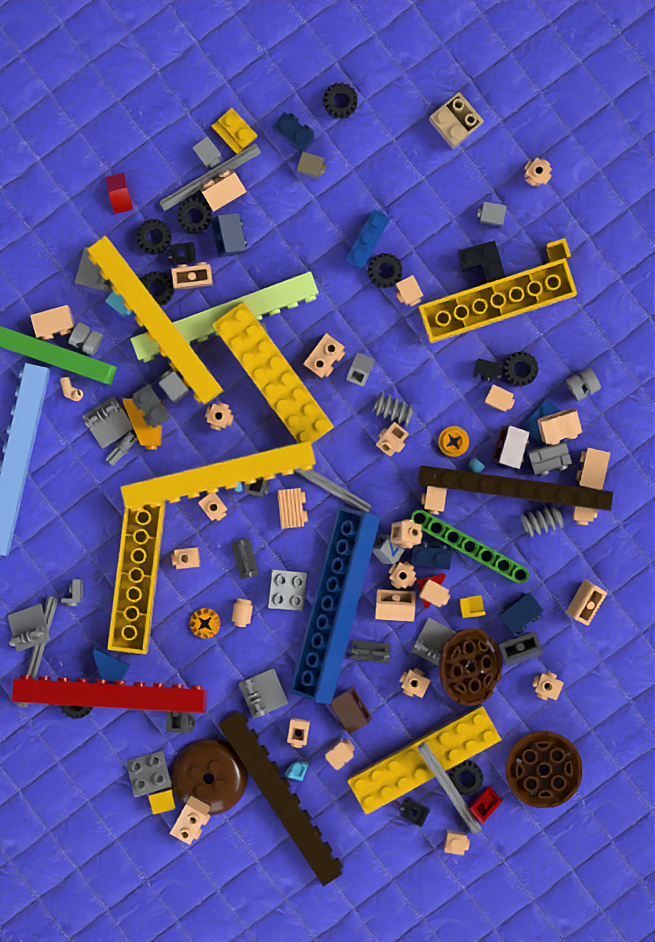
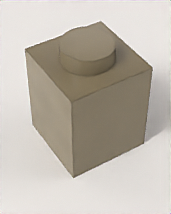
(311, 165)

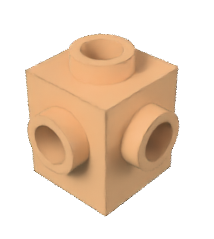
(534, 178)
(226, 419)
(392, 439)
(406, 533)
(396, 569)
(417, 689)
(552, 690)

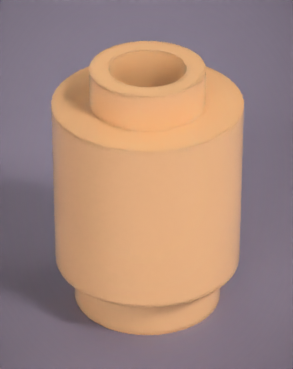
(242, 612)

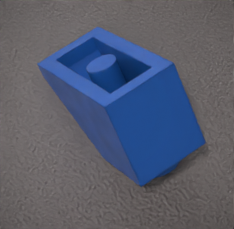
(109, 666)

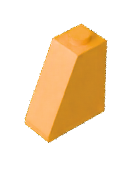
(147, 436)

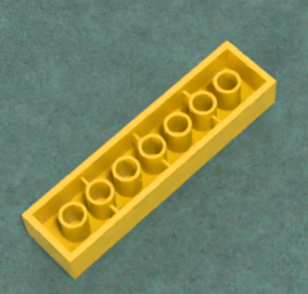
(497, 301)
(272, 374)
(136, 579)
(408, 769)

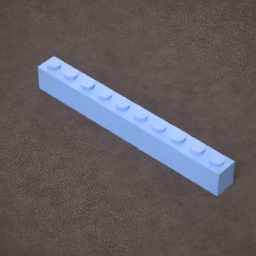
(19, 448)

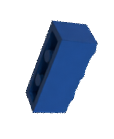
(368, 239)

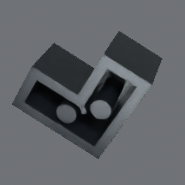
(483, 256)

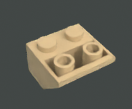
(456, 120)

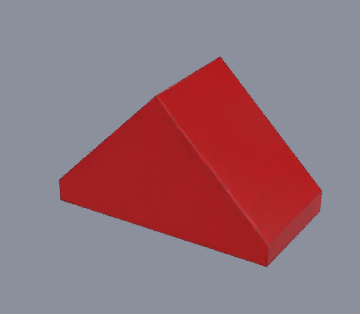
(119, 193)
(438, 578)
(484, 804)

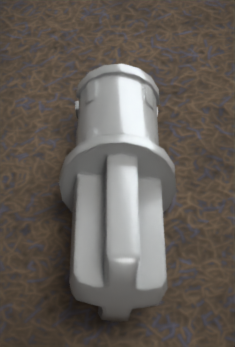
(121, 448)

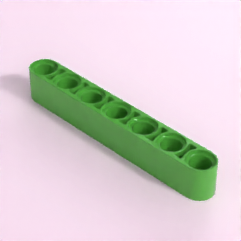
(57, 356)
(476, 553)

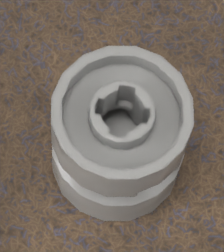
(86, 339)
(583, 384)

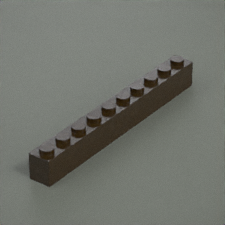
(515, 488)
(281, 798)

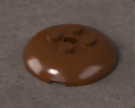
(483, 661)
(211, 757)
(557, 783)

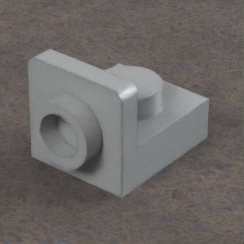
(76, 590)

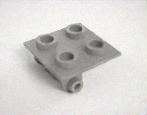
(89, 274)
(108, 422)
(287, 590)
(28, 628)
(432, 641)
(263, 693)
(148, 773)

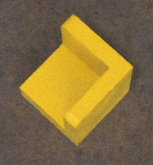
(557, 250)
(471, 606)
(162, 801)

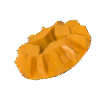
(444, 440)
(205, 613)

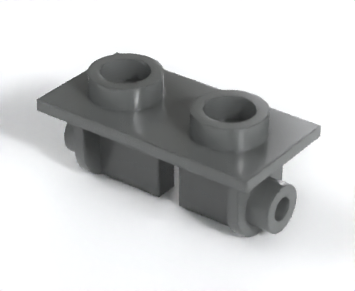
(245, 558)
(370, 651)

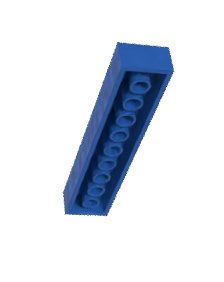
(334, 605)

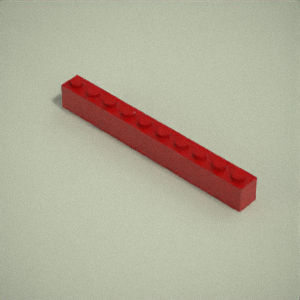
(110, 695)

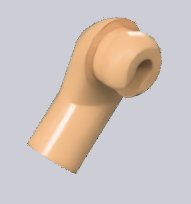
(69, 391)

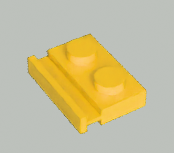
(234, 131)

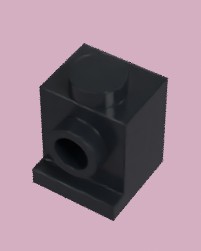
(189, 256)
(487, 370)
(422, 811)

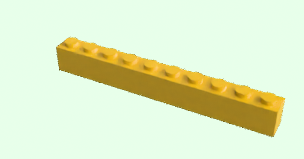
(155, 320)
(218, 475)

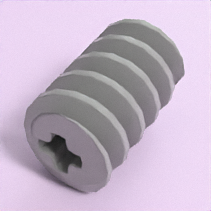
(393, 408)
(542, 520)

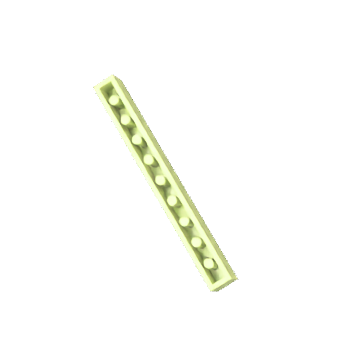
(260, 303)

